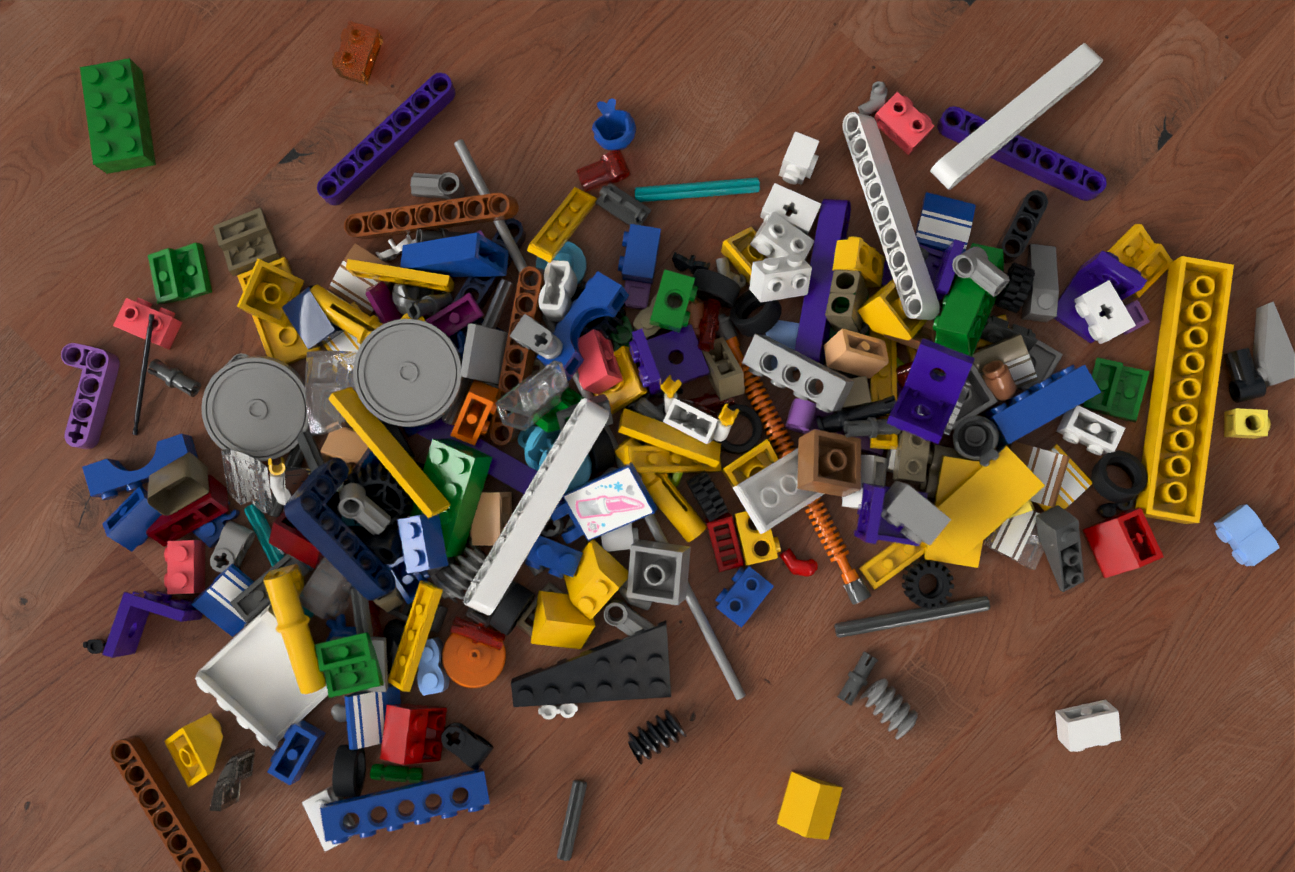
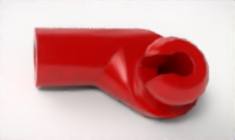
(798, 567)

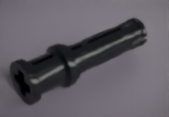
(835, 422)

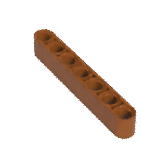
(442, 216)
(510, 365)
(167, 802)

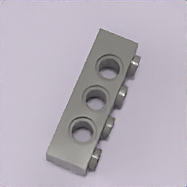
(835, 384)

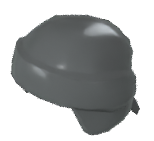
(406, 294)
(976, 439)

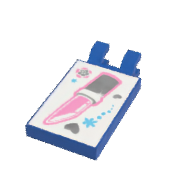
(605, 504)

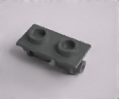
(622, 205)
(997, 330)

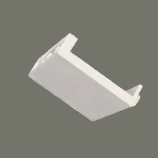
(258, 681)

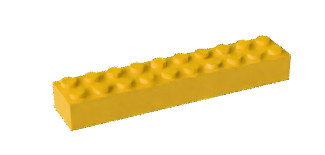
(1184, 389)

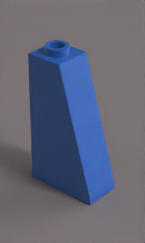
(457, 256)

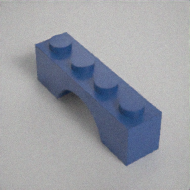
(599, 299)
(110, 476)

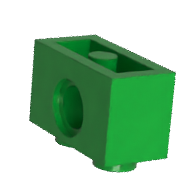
(673, 285)

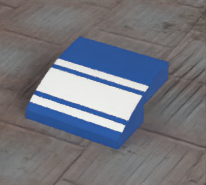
(944, 221)
(216, 599)
(367, 716)

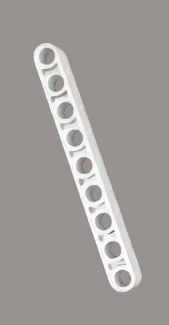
(1016, 116)
(890, 217)
(536, 506)

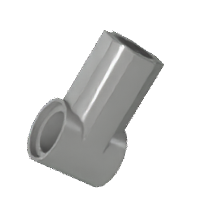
(435, 186)
(976, 266)
(363, 510)
(629, 621)

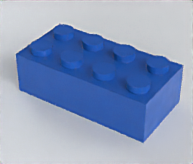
(1044, 403)

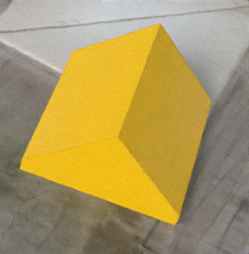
(741, 253)
(268, 292)
(750, 463)
(559, 622)
(809, 806)

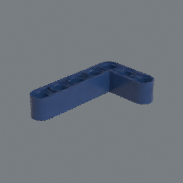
(486, 288)
(331, 536)

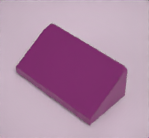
(382, 302)
(456, 315)

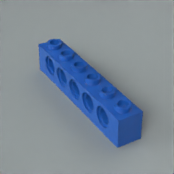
(334, 812)

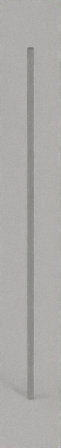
(650, 519)

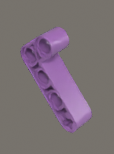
(86, 397)
(803, 420)

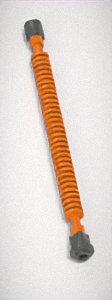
(855, 586)

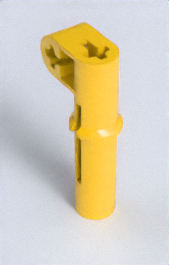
(331, 304)
(667, 497)
(283, 589)

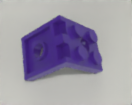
(938, 266)
(1090, 275)
(654, 360)
(930, 393)
(871, 524)
(133, 616)

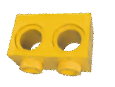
(859, 256)
(750, 537)

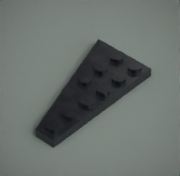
(610, 672)

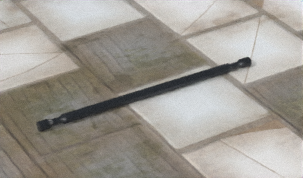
(143, 374)

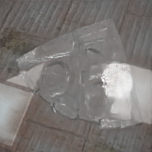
(326, 374)

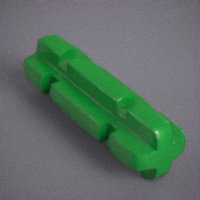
(396, 773)

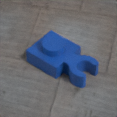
(211, 531)

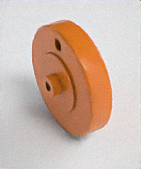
(471, 663)

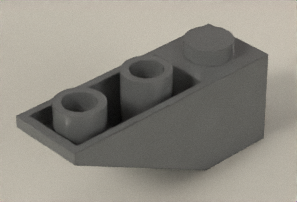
(1062, 545)

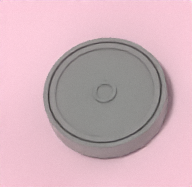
(408, 373)
(256, 407)

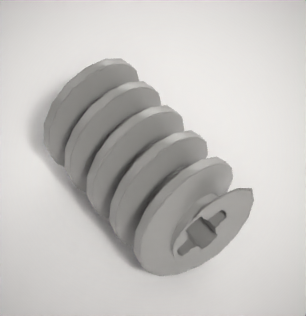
(462, 574)
(891, 707)

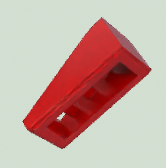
(728, 564)

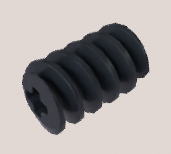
(655, 736)

